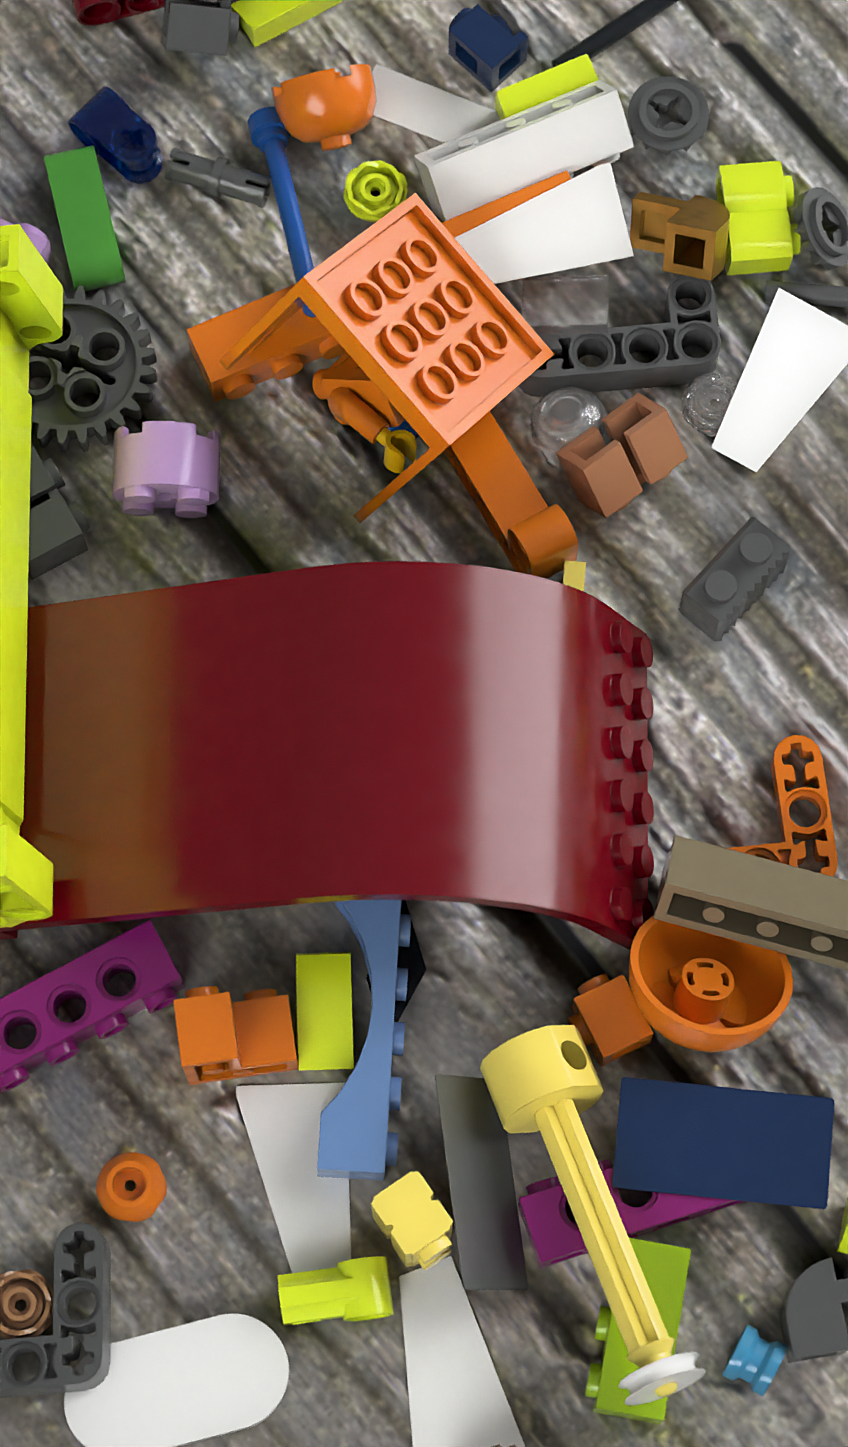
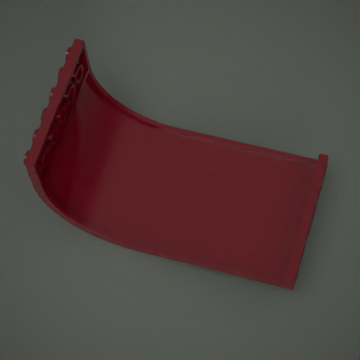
(341, 746)

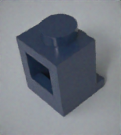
(486, 46)

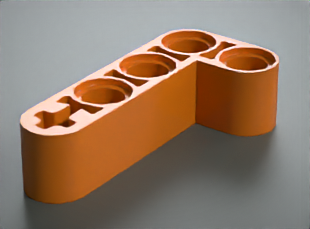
(528, 531)

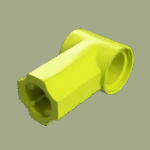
(351, 1291)

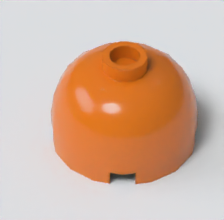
(326, 105)

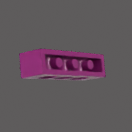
(85, 978)
(559, 1239)

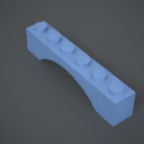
(356, 1121)

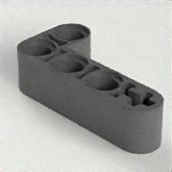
(614, 348)

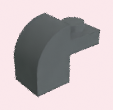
(814, 1314)

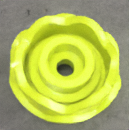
(370, 177)

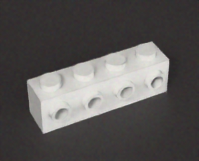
(525, 149)

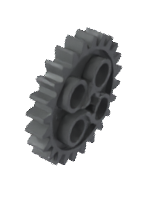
(91, 328)

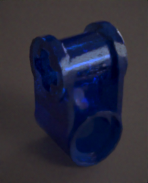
(118, 136)

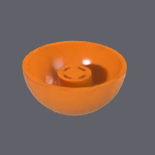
(706, 987)

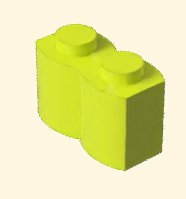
(759, 219)

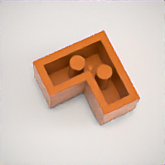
(234, 1038)

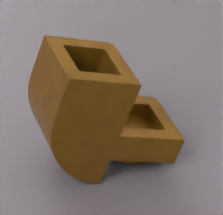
(686, 232)

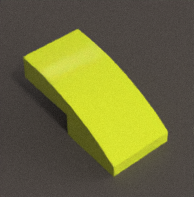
(324, 1011)

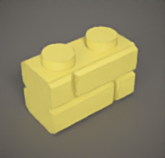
(413, 1221)

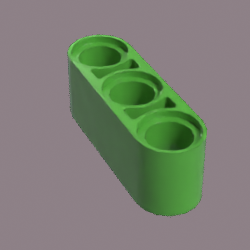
(84, 218)

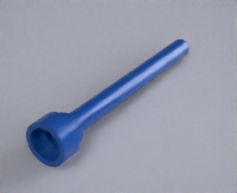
(272, 139)

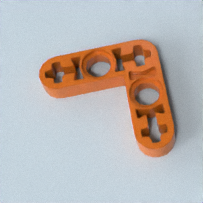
(784, 776)

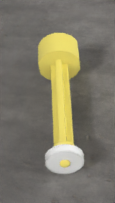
(543, 1086)

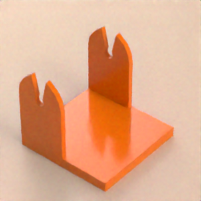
(417, 325)

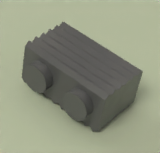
(734, 579)

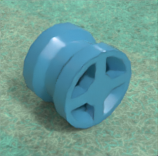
(754, 1360)

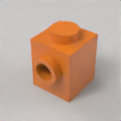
(609, 1018)

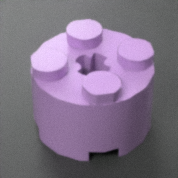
(166, 469)

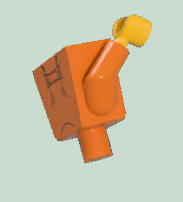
(364, 407)

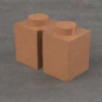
(640, 451)

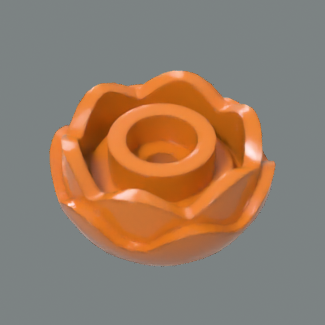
(134, 1204)

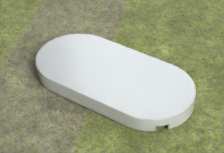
(182, 1385)

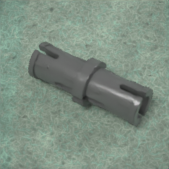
(218, 177)

